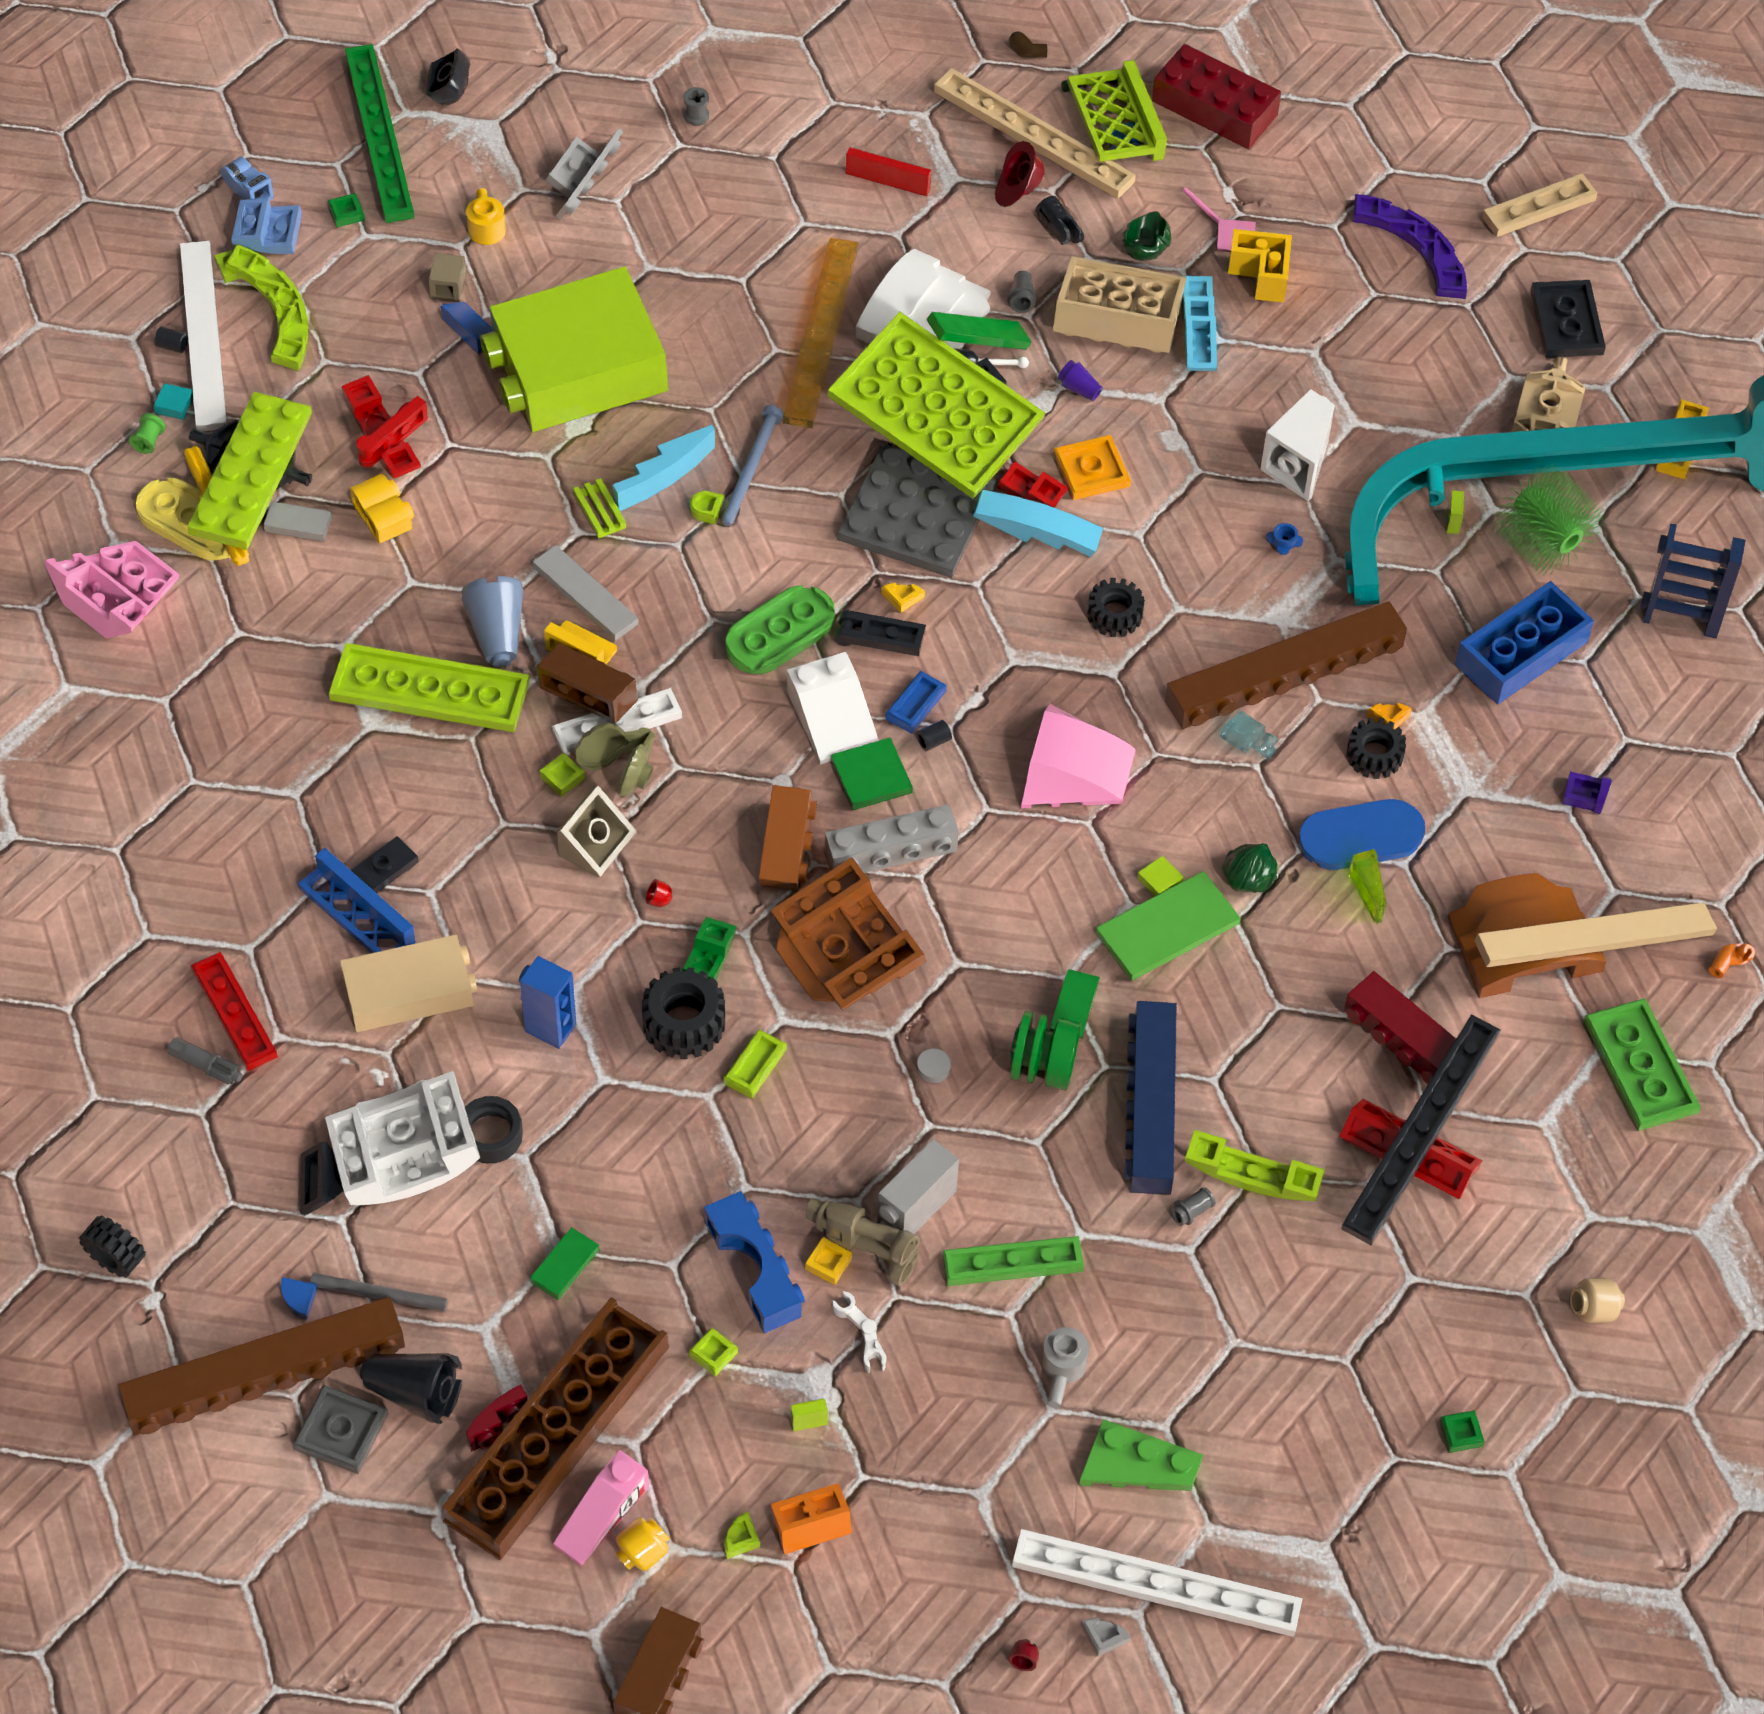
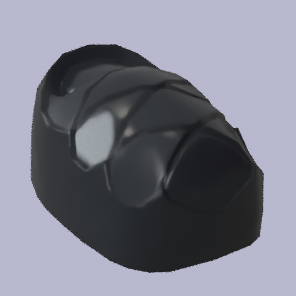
(448, 78)

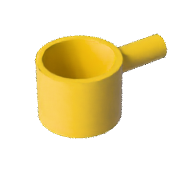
(485, 219)

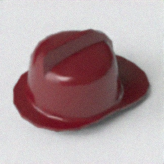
(1020, 174)

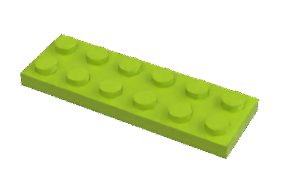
(249, 470)
(429, 687)

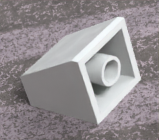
(1298, 444)

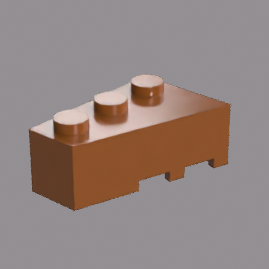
(787, 838)

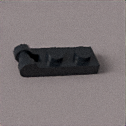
(880, 633)

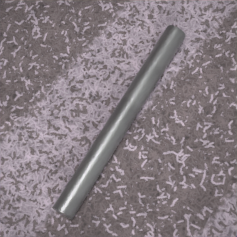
(379, 1292)

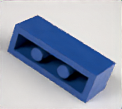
(548, 1001)

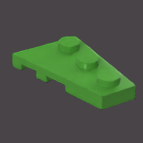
(1134, 1458)

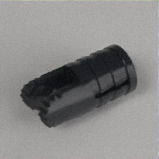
(1059, 221)

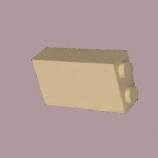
(408, 982)

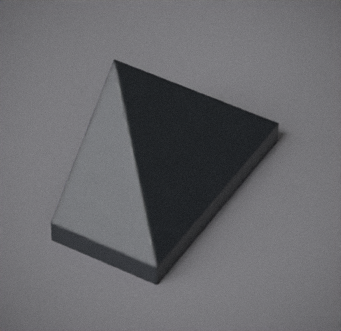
(319, 1178)

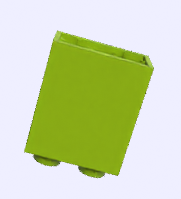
(575, 350)

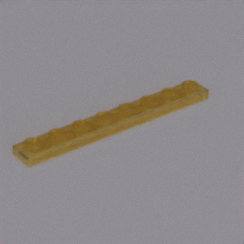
(820, 333)

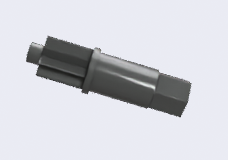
(210, 1063)

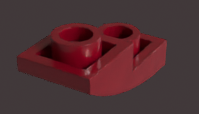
(488, 1425)

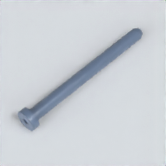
(772, 416)

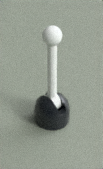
(1022, 362)

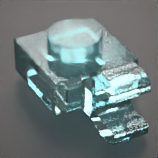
(1248, 733)

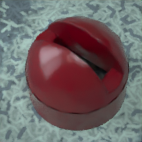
(1024, 1655)

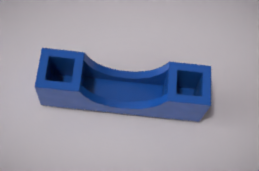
(736, 1227)

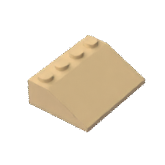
(1119, 304)

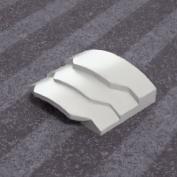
(916, 289)
(403, 1142)

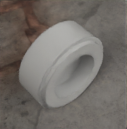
(933, 1065)

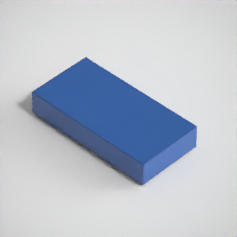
(916, 702)

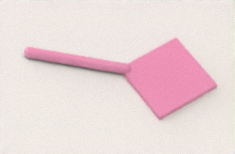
(1225, 227)

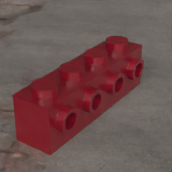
(1399, 1025)

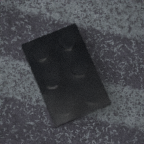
(1567, 318)

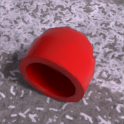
(658, 894)

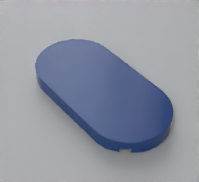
(1339, 833)

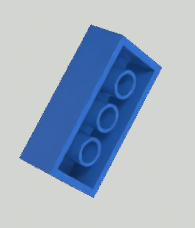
(1524, 642)

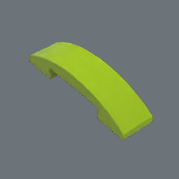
(1252, 1172)

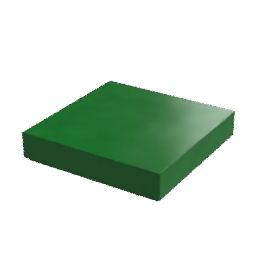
(871, 773)

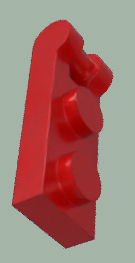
(392, 432)

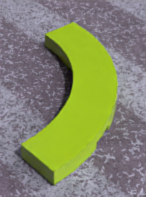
(284, 300)

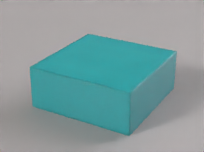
(173, 401)

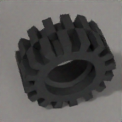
(1117, 593)
(1380, 734)
(112, 1246)

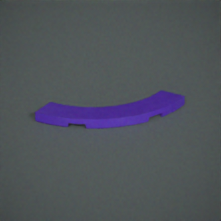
(1421, 235)

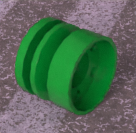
(1045, 1050)

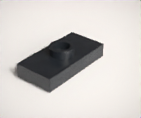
(386, 864)

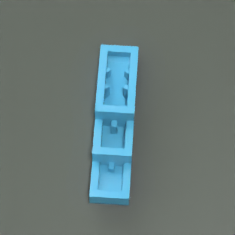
(1199, 324)
(673, 462)
(1032, 519)

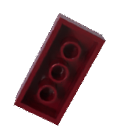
(1216, 96)

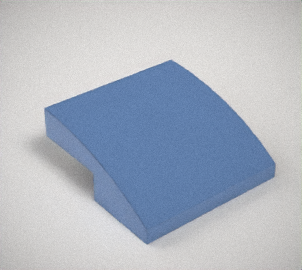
(266, 227)

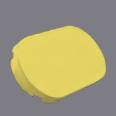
(168, 509)

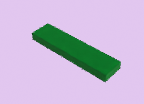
(978, 330)

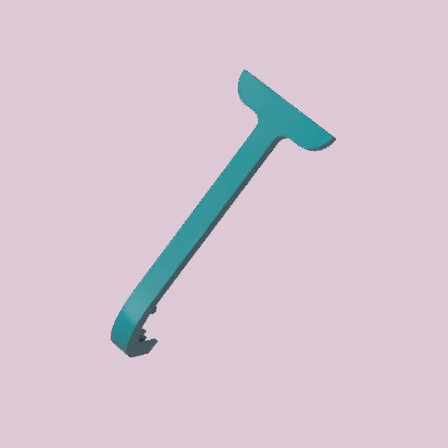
(1524, 451)

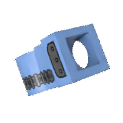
(246, 180)

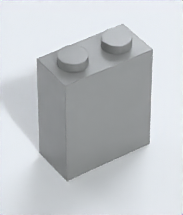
(919, 1189)

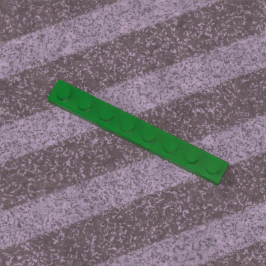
(379, 133)

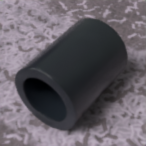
(171, 339)
(934, 735)

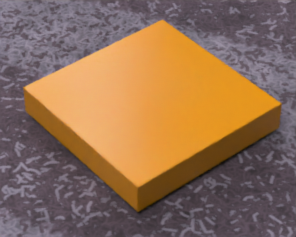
(1092, 467)

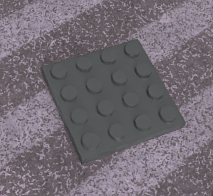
(911, 514)

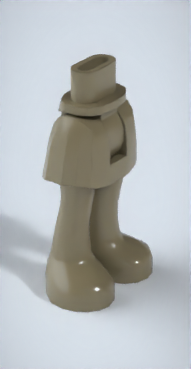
(851, 1229)

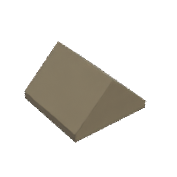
(594, 833)

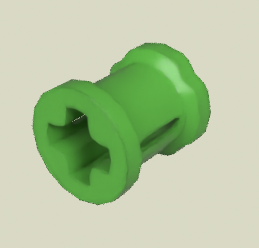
(147, 433)

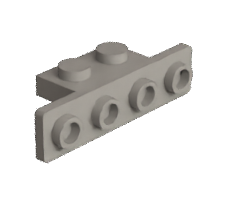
(576, 167)

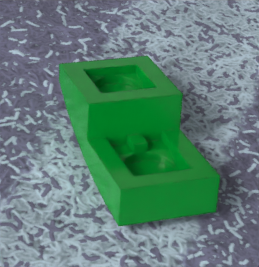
(711, 947)
(1076, 998)

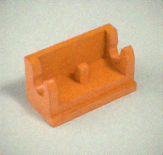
(811, 1518)

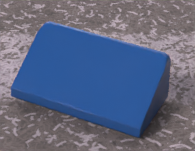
(465, 323)

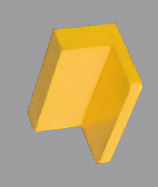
(579, 639)

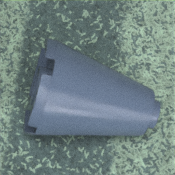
(495, 617)

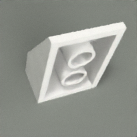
(830, 705)

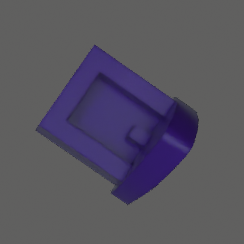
(1586, 792)

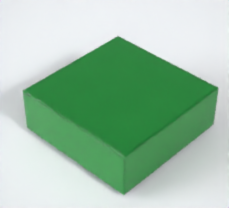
(346, 210)
(1462, 1431)

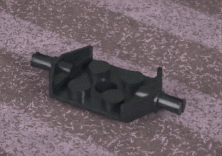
(217, 442)

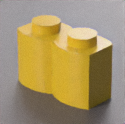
(381, 507)

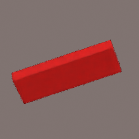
(888, 171)

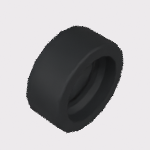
(502, 1108)

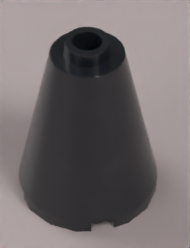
(415, 1382)

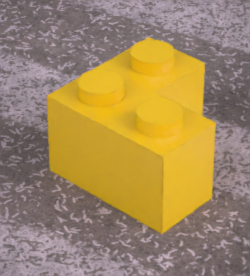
(1263, 257)

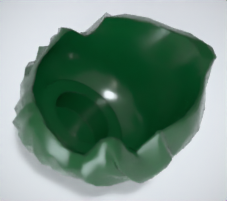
(1147, 237)
(1250, 868)

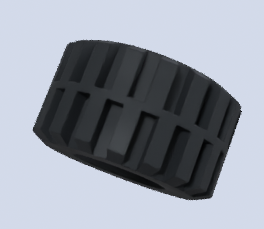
(680, 990)

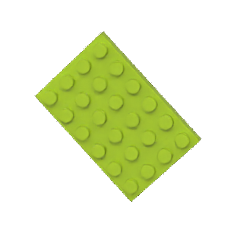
(936, 404)

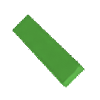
(1013, 1261)

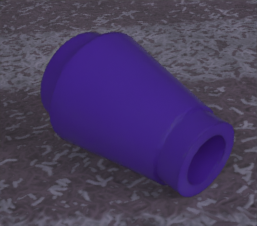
(1079, 380)

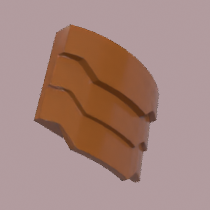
(1514, 904)
(843, 938)

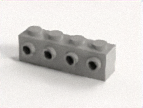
(894, 840)

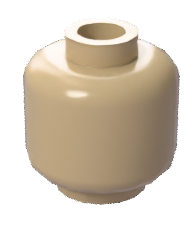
(1597, 1300)

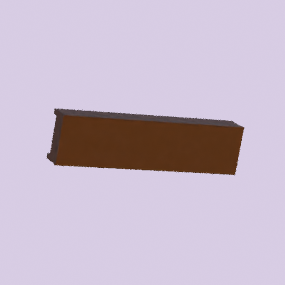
(554, 1429)

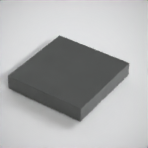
(340, 1429)

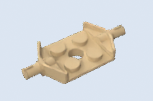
(1554, 386)

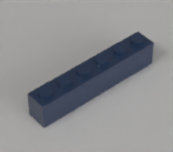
(1152, 1098)

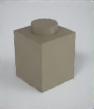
(447, 277)

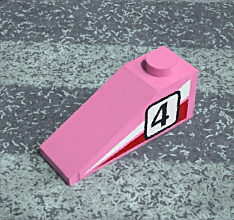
(602, 1507)

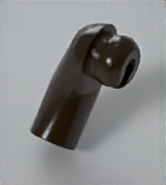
(1025, 48)

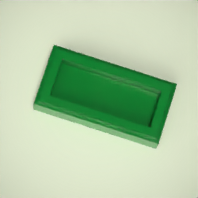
(564, 1263)

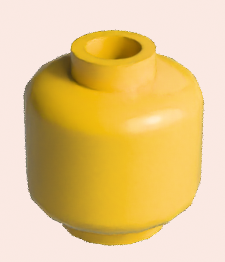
(642, 1544)

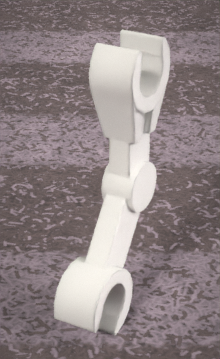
(868, 1328)

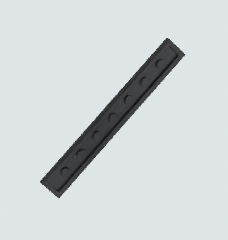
(1420, 1130)

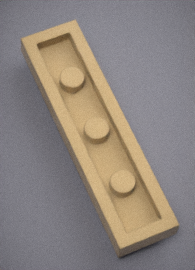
(1539, 205)

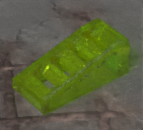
(1368, 882)

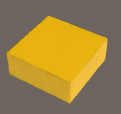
(828, 1261)

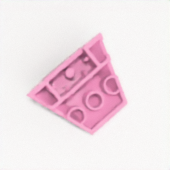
(113, 586)
(1076, 763)

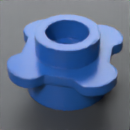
(1287, 532)

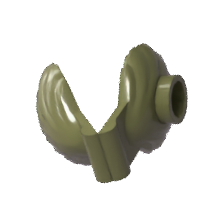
(607, 742)

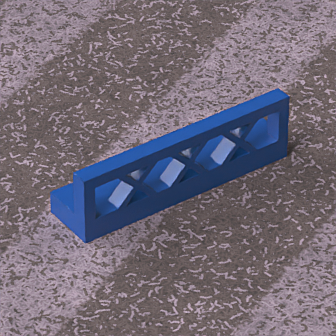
(363, 897)

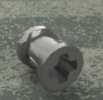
(696, 102)

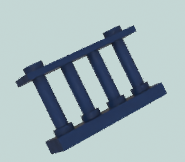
(1716, 597)

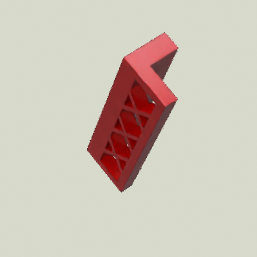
(1443, 1166)

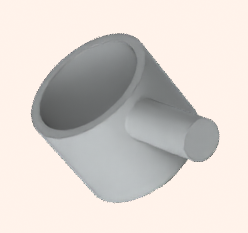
(1064, 1360)

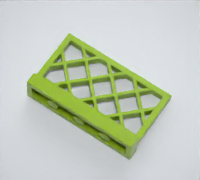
(1138, 109)

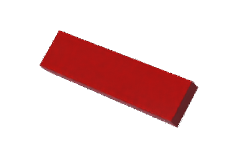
(234, 1011)

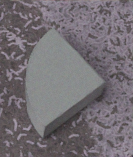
(1104, 1635)

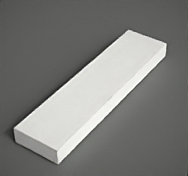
(646, 712)

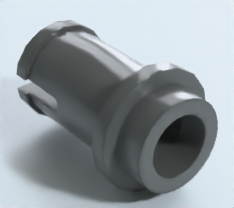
(1191, 1207)

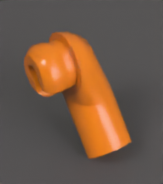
(1731, 956)

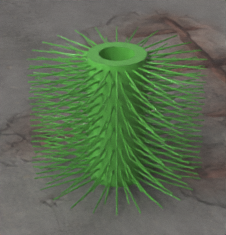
(1548, 519)

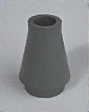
(1022, 293)

